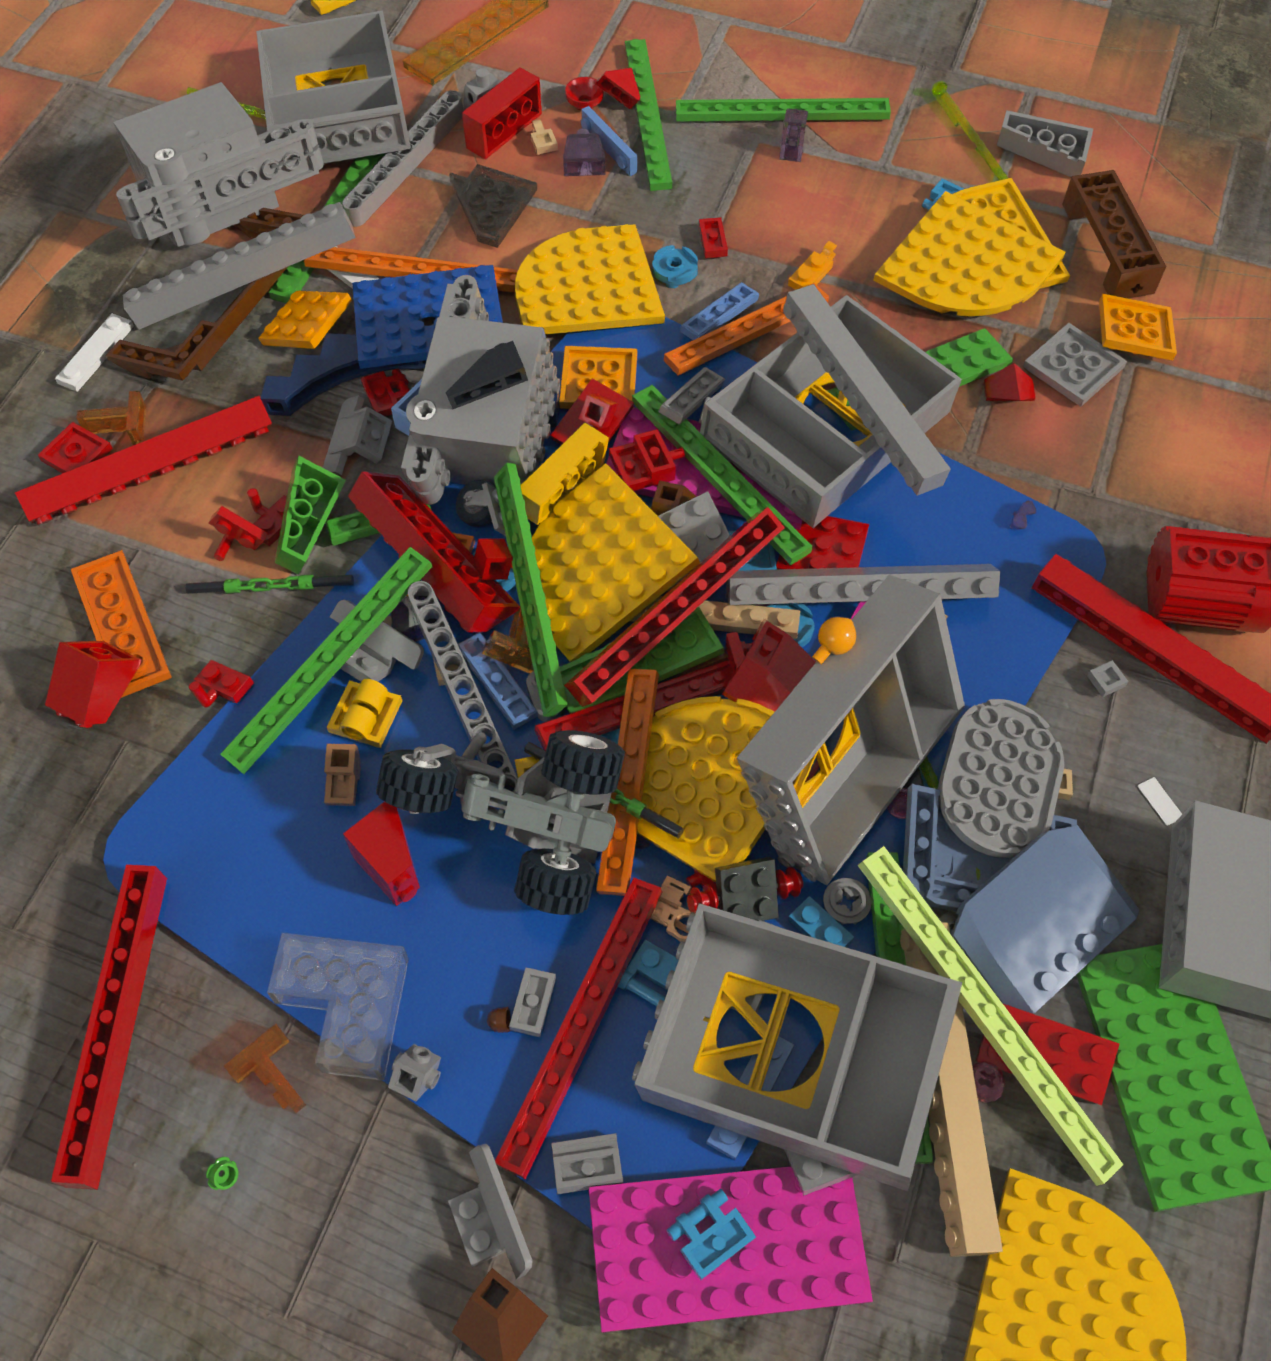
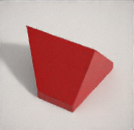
(621, 86)
(1009, 385)

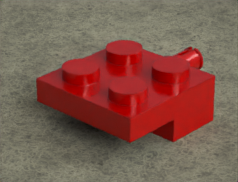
(645, 460)

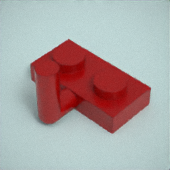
(270, 518)
(235, 528)
(221, 682)

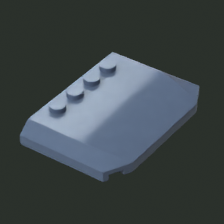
(938, 860)
(1042, 918)

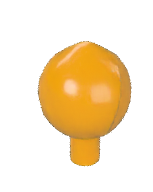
(836, 637)

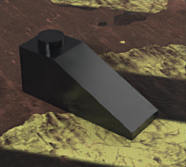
(491, 373)

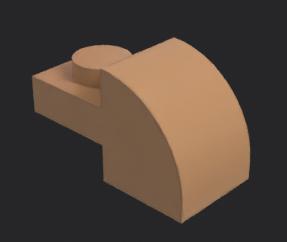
(342, 772)

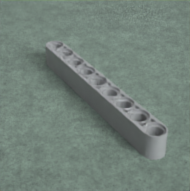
(398, 165)
(458, 678)

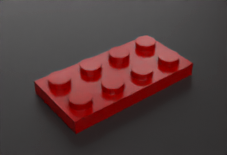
(1075, 1056)

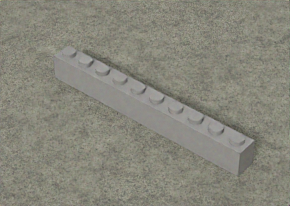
(238, 265)
(866, 390)
(857, 583)

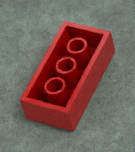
(502, 113)

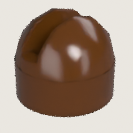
(499, 1019)

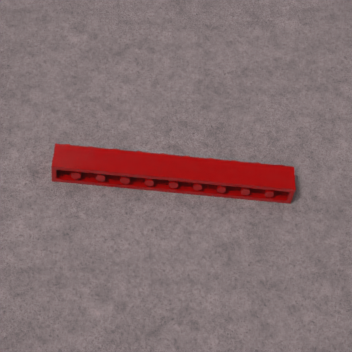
(143, 460)
(673, 607)
(1157, 646)
(110, 1030)

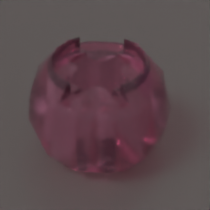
(994, 1074)

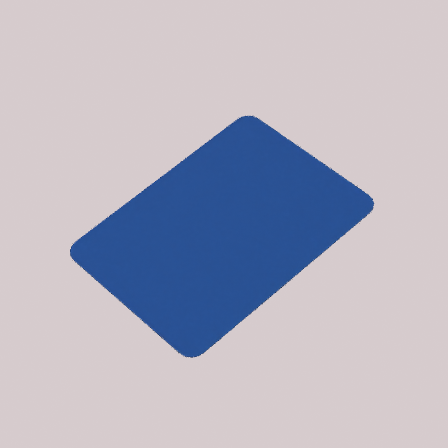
(272, 858)

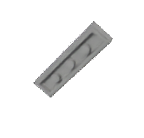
(691, 395)

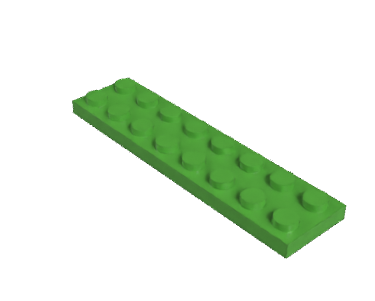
(967, 357)

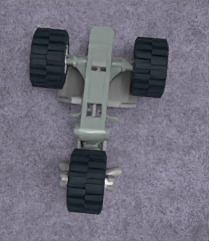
(555, 807)

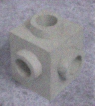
(415, 1072)

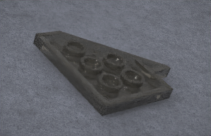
(492, 201)

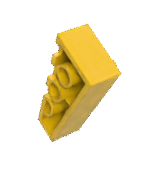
(563, 471)

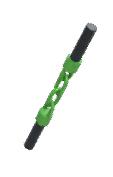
(304, 582)
(633, 806)

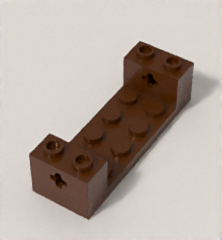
(1132, 255)

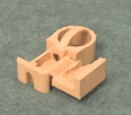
(670, 905)

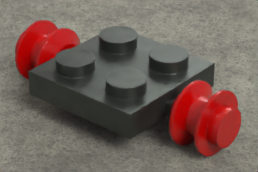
(748, 889)

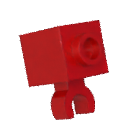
(598, 411)
(493, 559)

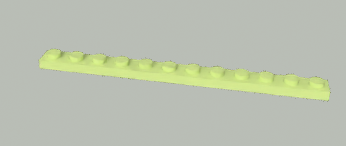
(992, 1018)

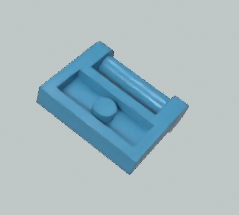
(653, 965)

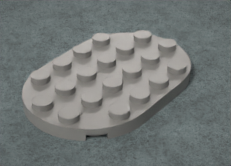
(1000, 777)

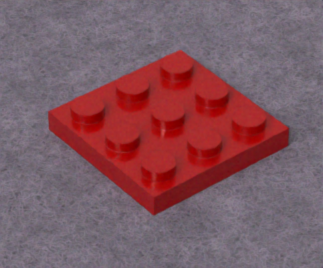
(834, 545)

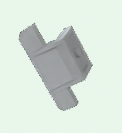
(356, 431)
(380, 650)
(487, 1217)

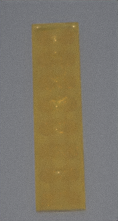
(471, 38)

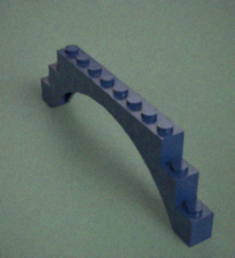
(321, 372)

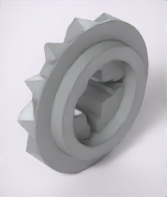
(852, 890)

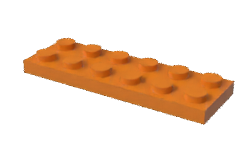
(120, 616)

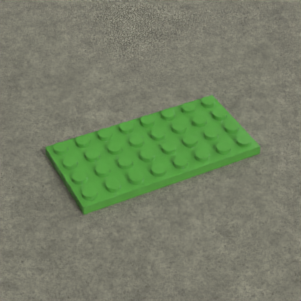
(1176, 1084)

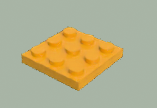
(305, 319)
(1137, 327)
(606, 365)

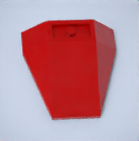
(769, 668)

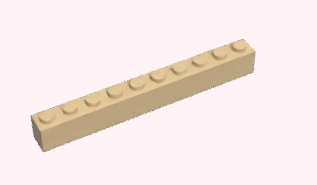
(959, 1139)

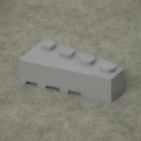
(1046, 142)

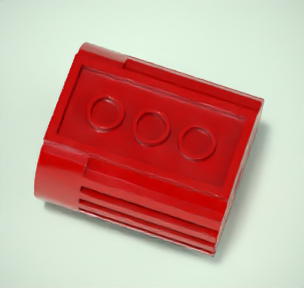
(1210, 579)

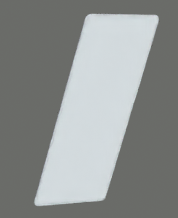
(1160, 801)

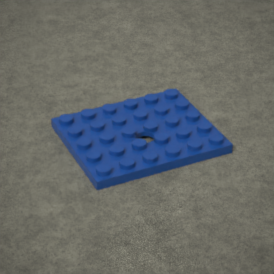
(392, 311)

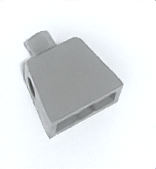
(479, 87)

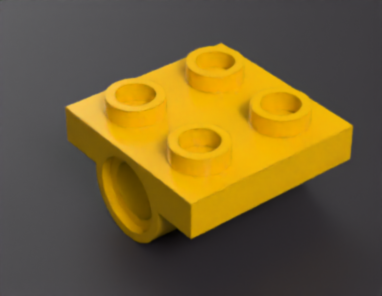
(365, 712)

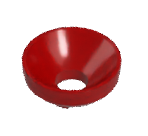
(583, 89)

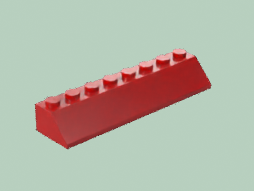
(454, 576)

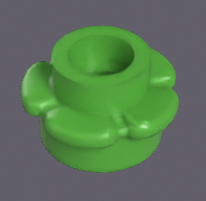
(228, 1177)

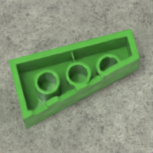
(307, 507)

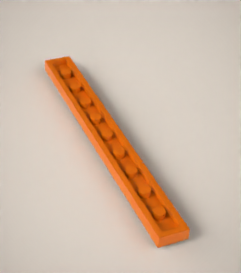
(396, 265)

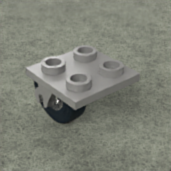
(479, 505)

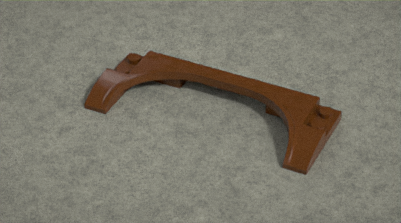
(207, 336)

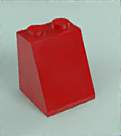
(89, 680)
(383, 852)

